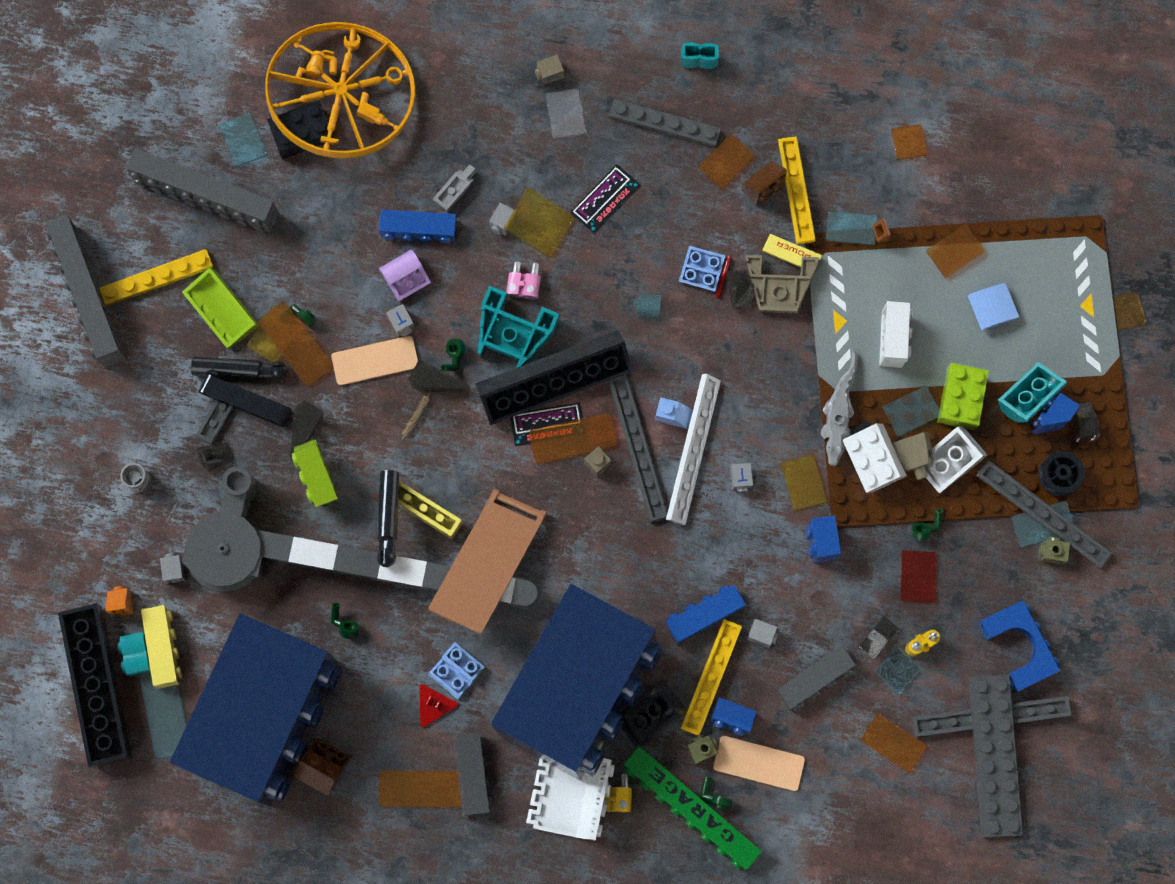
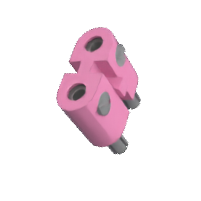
(523, 285)

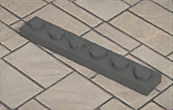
(664, 123)

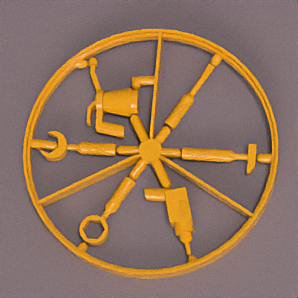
(340, 89)

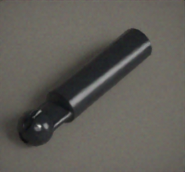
(237, 368)
(388, 517)

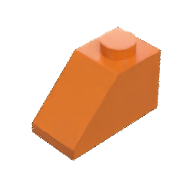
(119, 602)

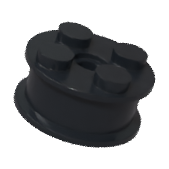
(1053, 481)

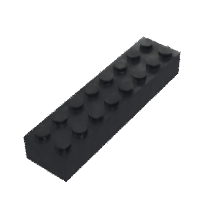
(554, 377)
(94, 686)

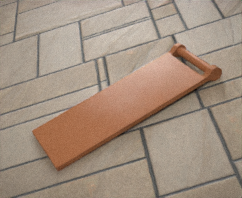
(486, 563)

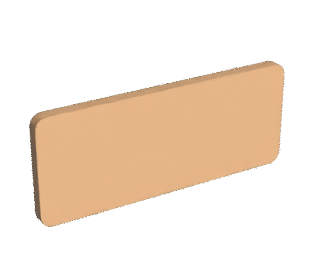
(374, 360)
(759, 763)

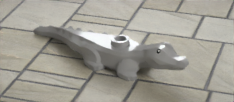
(838, 412)

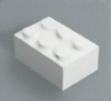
(895, 334)
(874, 458)

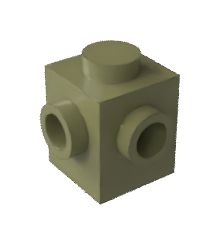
(1054, 551)
(702, 748)

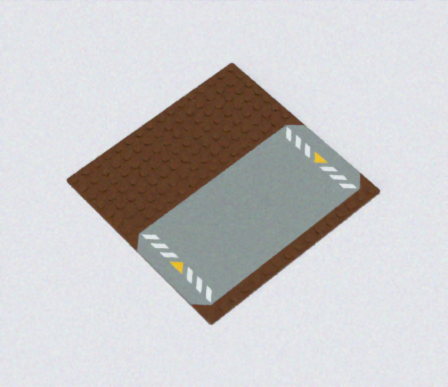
(1065, 322)

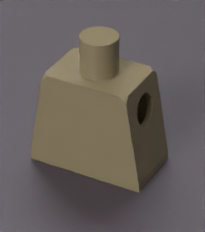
(915, 453)

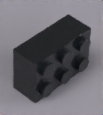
(304, 122)

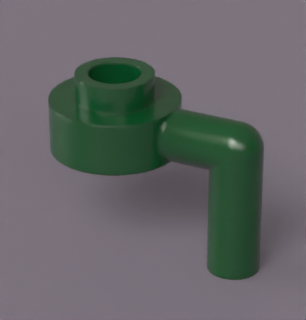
(305, 316)
(452, 351)
(922, 531)
(348, 628)
(720, 802)

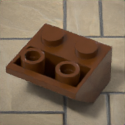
(764, 183)
(322, 766)

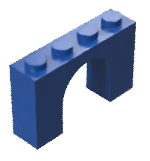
(1019, 618)

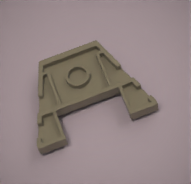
(780, 292)

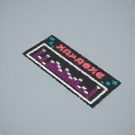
(605, 198)
(541, 418)

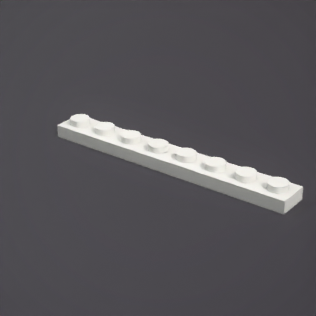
(693, 450)

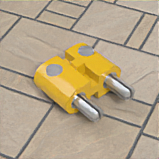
(922, 643)
(619, 797)

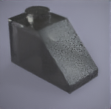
(1085, 423)

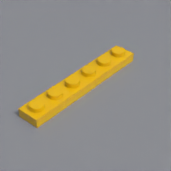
(796, 190)
(156, 277)
(711, 677)

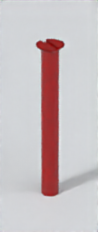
(723, 276)

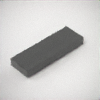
(214, 422)

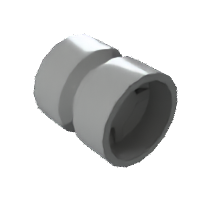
(135, 477)

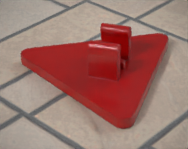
(433, 705)

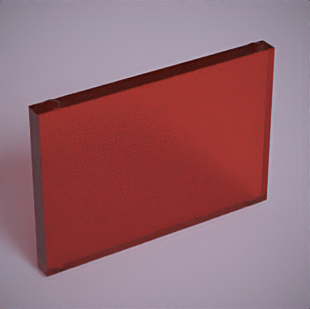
(918, 576)

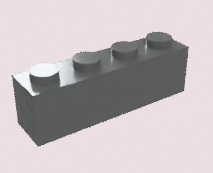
(815, 678)
(471, 774)

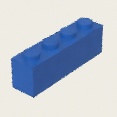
(417, 225)
(705, 614)

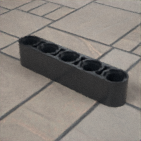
(245, 400)

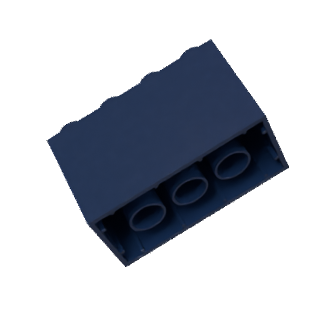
(577, 683)
(256, 711)

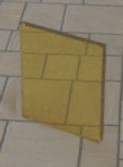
(538, 222)

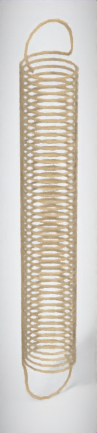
(415, 417)

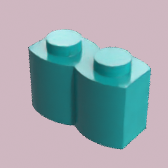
(697, 55)
(134, 654)

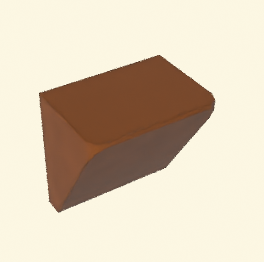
(881, 231)

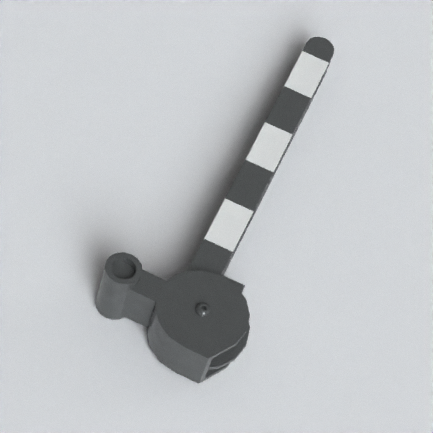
(230, 553)

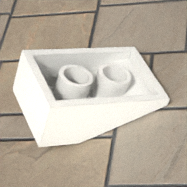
(953, 458)

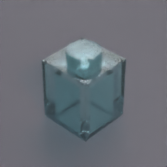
(647, 305)

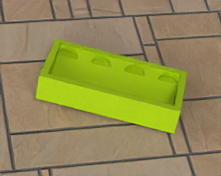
(220, 308)

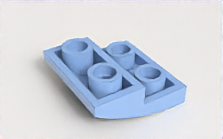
(702, 268)
(993, 306)
(456, 670)

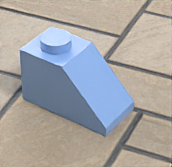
(673, 413)

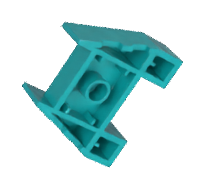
(511, 334)

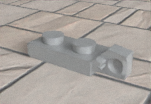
(454, 188)

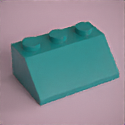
(1030, 393)

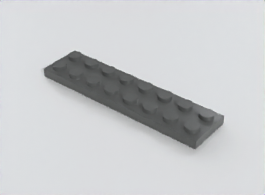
(995, 756)

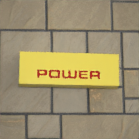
(787, 251)

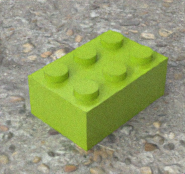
(963, 396)
(314, 473)

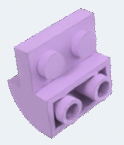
(404, 275)

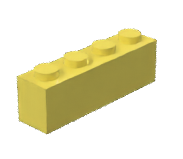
(428, 511)
(161, 646)

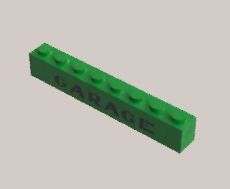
(692, 808)

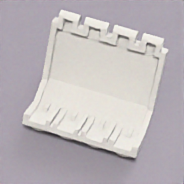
(569, 804)

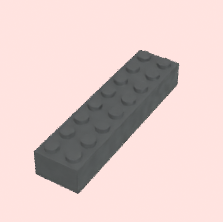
(202, 191)
(85, 291)

